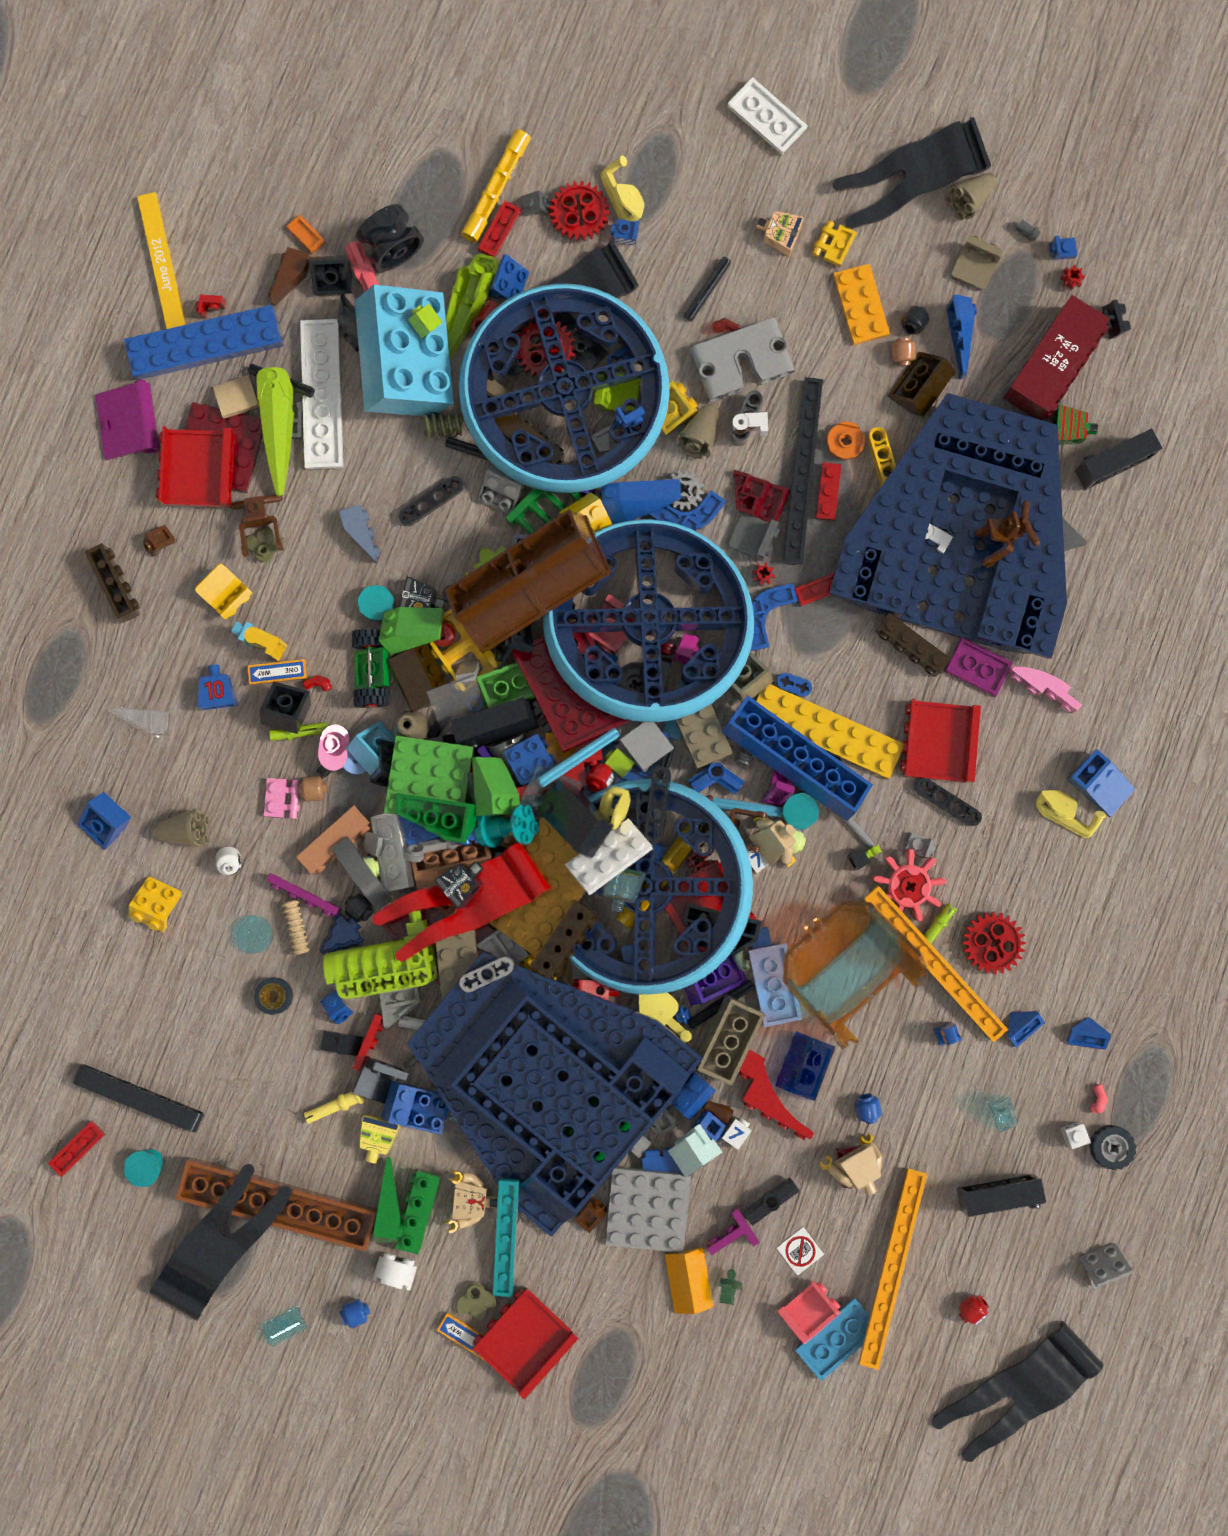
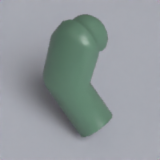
(741, 963)

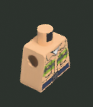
(781, 231)

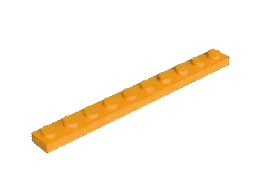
(939, 967)
(892, 1269)

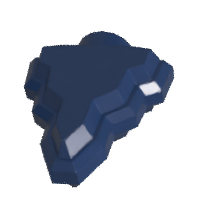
(341, 934)

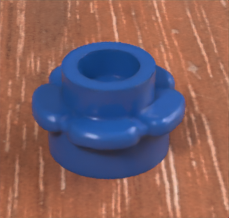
(683, 1015)

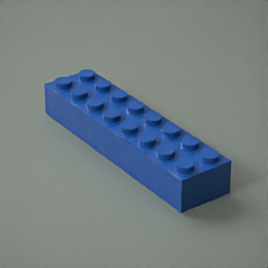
(204, 342)
(797, 758)

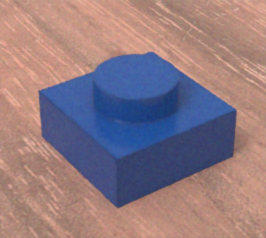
(764, 939)

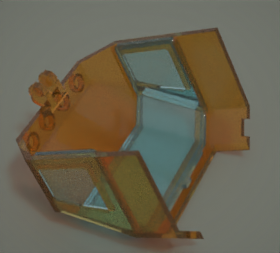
(847, 964)

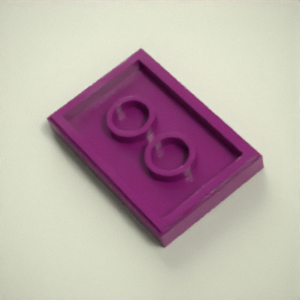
(978, 667)

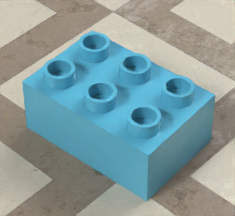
(397, 365)

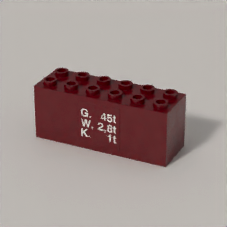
(1057, 359)

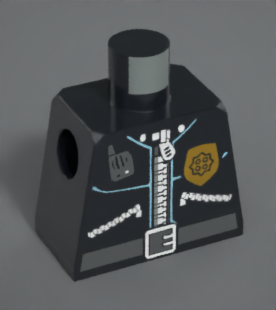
(419, 595)
(461, 883)

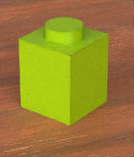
(424, 320)
(619, 762)

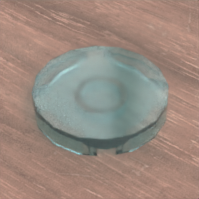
(253, 934)

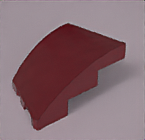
(759, 497)

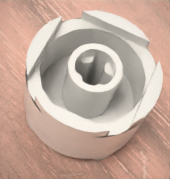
(395, 1272)

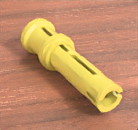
(342, 1102)

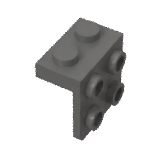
(754, 536)

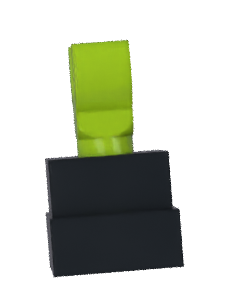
(861, 858)

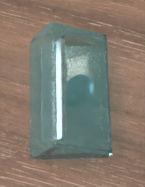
(284, 1326)

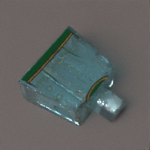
(624, 888)

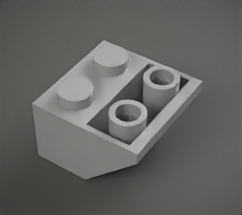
(500, 490)

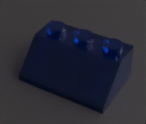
(805, 1066)

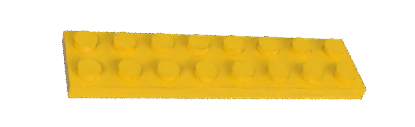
(834, 732)

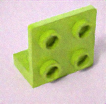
(614, 396)

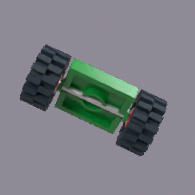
(370, 669)

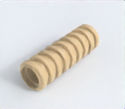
(295, 927)

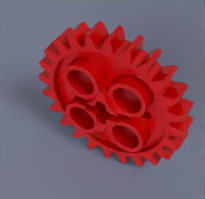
(596, 208)
(526, 355)
(1008, 933)

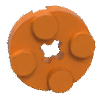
(848, 451)

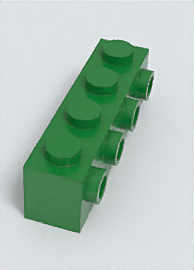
(418, 1211)

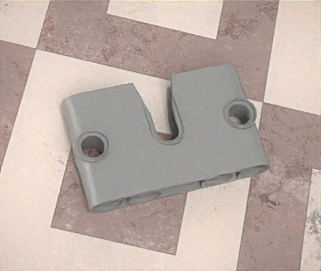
(754, 344)

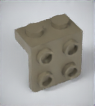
(977, 262)

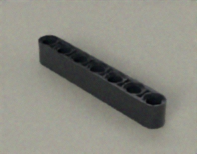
(138, 1098)

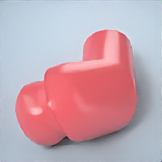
(1101, 1101)

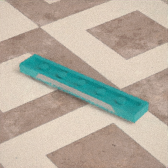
(506, 1237)

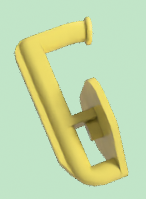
(622, 195)
(621, 809)
(1062, 811)
(663, 1008)

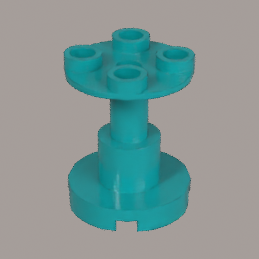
(494, 828)

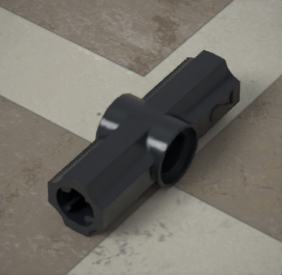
(760, 1209)

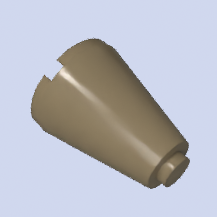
(699, 433)

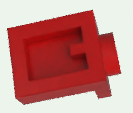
(212, 302)

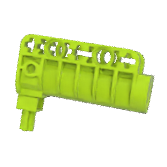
(380, 963)

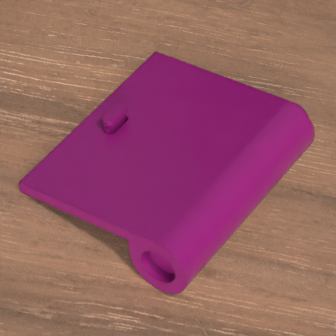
(127, 420)

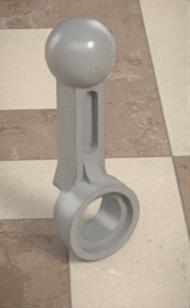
(416, 852)

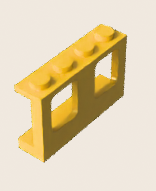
(460, 649)

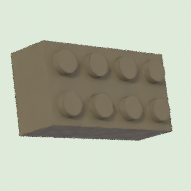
(703, 737)
(455, 958)
(729, 1039)

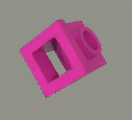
(687, 648)

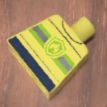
(377, 1136)

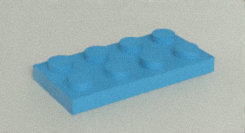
(836, 1340)

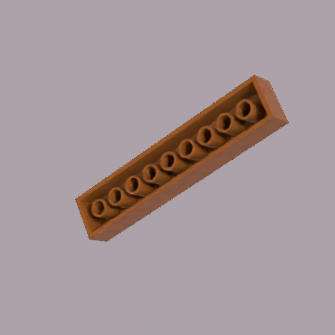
(304, 1213)

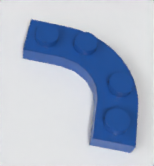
(693, 519)
(762, 605)

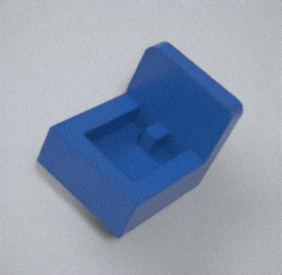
(634, 417)
(336, 1007)

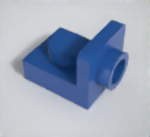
(1063, 248)

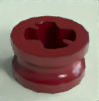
(667, 649)

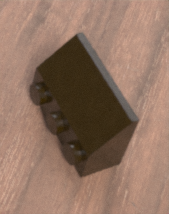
(922, 383)
(415, 675)

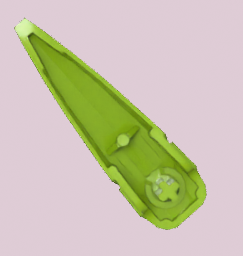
(468, 297)
(277, 417)

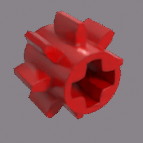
(1073, 272)
(759, 576)
(700, 865)

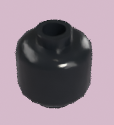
(915, 320)
(358, 908)

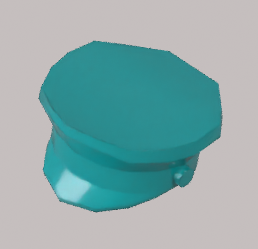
(375, 601)
(800, 810)
(143, 1167)

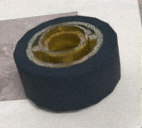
(263, 1000)

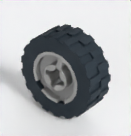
(1101, 1147)

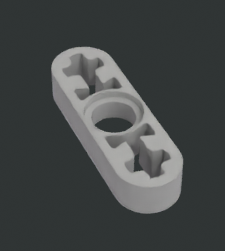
(475, 985)

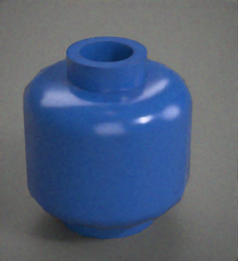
(868, 1108)
(354, 1313)

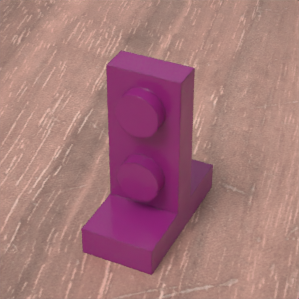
(779, 790)
(732, 1233)

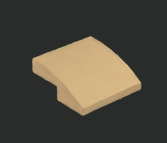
(235, 396)

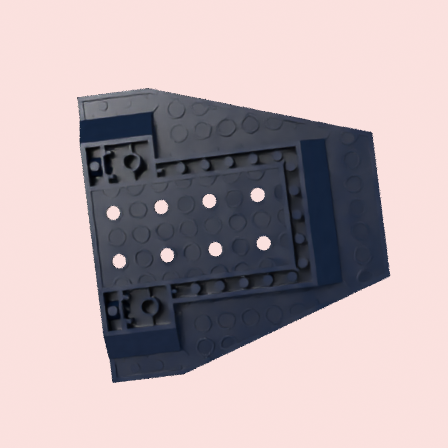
(984, 461)
(605, 1048)

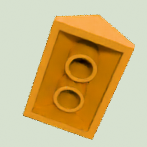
(689, 1281)

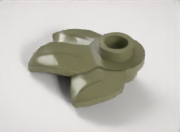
(263, 541)
(477, 1303)

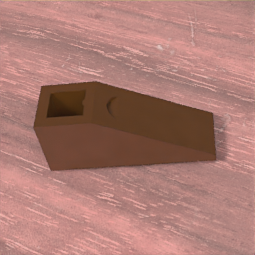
(291, 272)

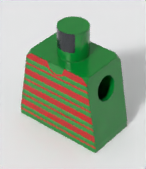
(1073, 425)

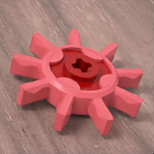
(920, 884)

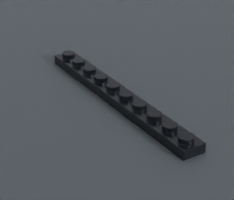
(803, 471)

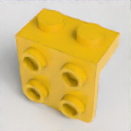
(223, 591)
(154, 904)

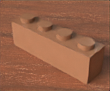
(320, 850)

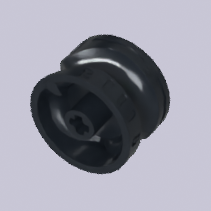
(390, 237)

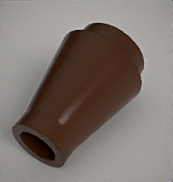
(720, 1111)

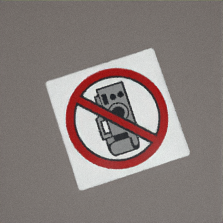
(800, 1251)

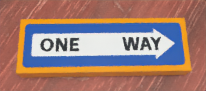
(277, 672)
(459, 1332)

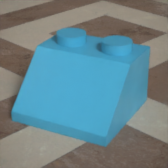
(366, 746)

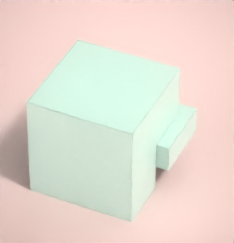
(694, 1150)

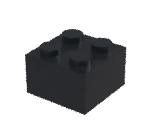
(285, 707)

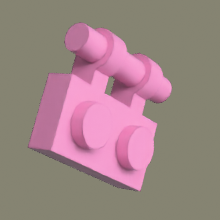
(276, 798)

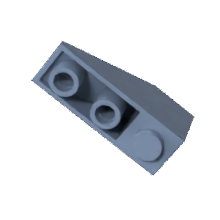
(356, 526)

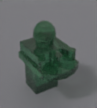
(729, 1287)

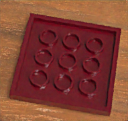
(247, 438)

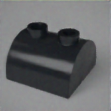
(331, 275)

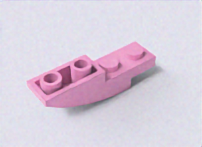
(1039, 681)

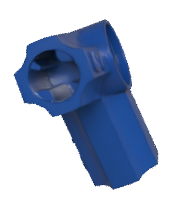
(726, 779)

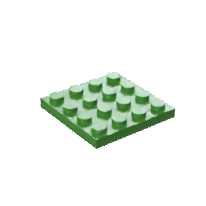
(428, 770)

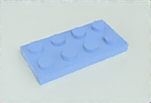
(771, 991)

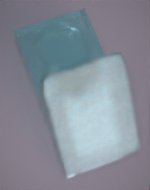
(1003, 1113)

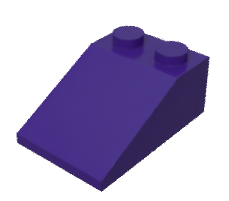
(719, 981)

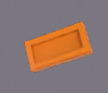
(305, 234)

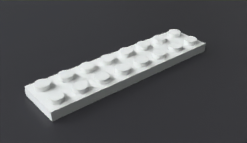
(324, 410)

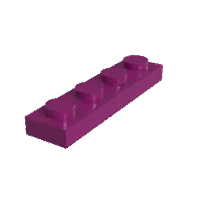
(310, 899)

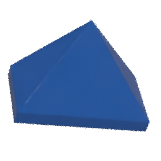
(1023, 1026)
(1089, 1034)

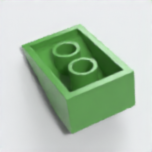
(410, 627)
(503, 686)
(493, 787)

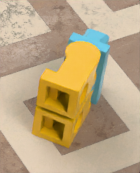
(259, 639)

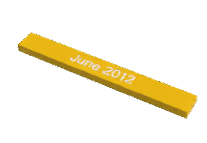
(161, 260)

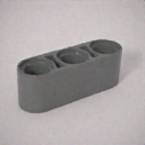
(747, 407)

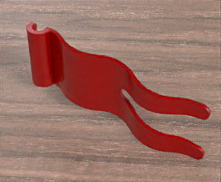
(507, 885)

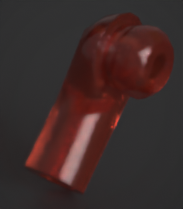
(723, 325)

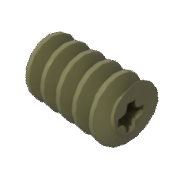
(442, 425)

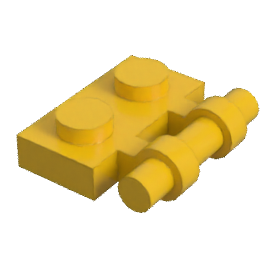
(839, 246)

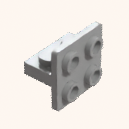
(1105, 1265)

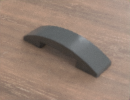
(361, 873)

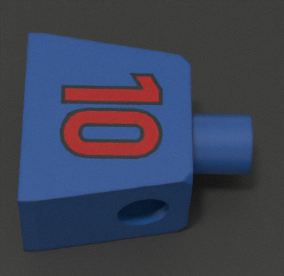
(216, 690)

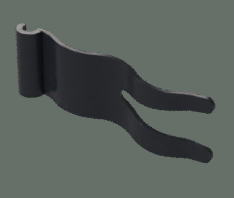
(926, 166)
(599, 269)
(208, 1255)
(1035, 1384)

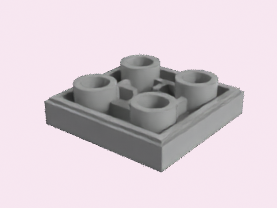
(646, 744)

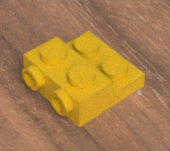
(679, 407)

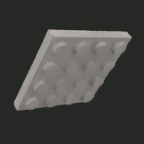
(648, 1209)

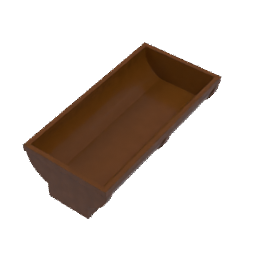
(528, 580)

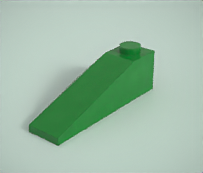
(442, 817)
(388, 1221)

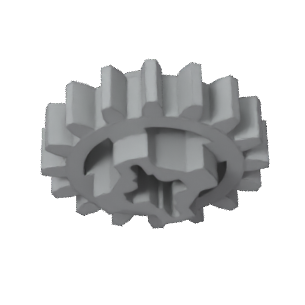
(690, 485)

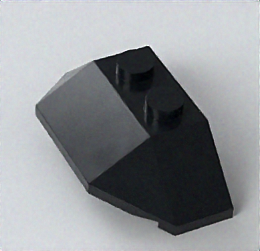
(347, 321)
(748, 937)

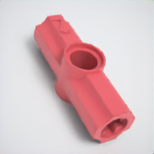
(361, 265)

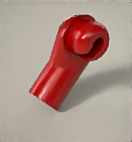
(319, 681)

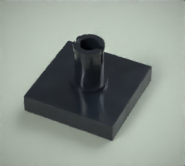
(587, 351)

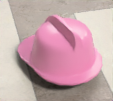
(332, 747)

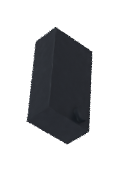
(1118, 459)
(495, 724)
(575, 818)
(1001, 1195)

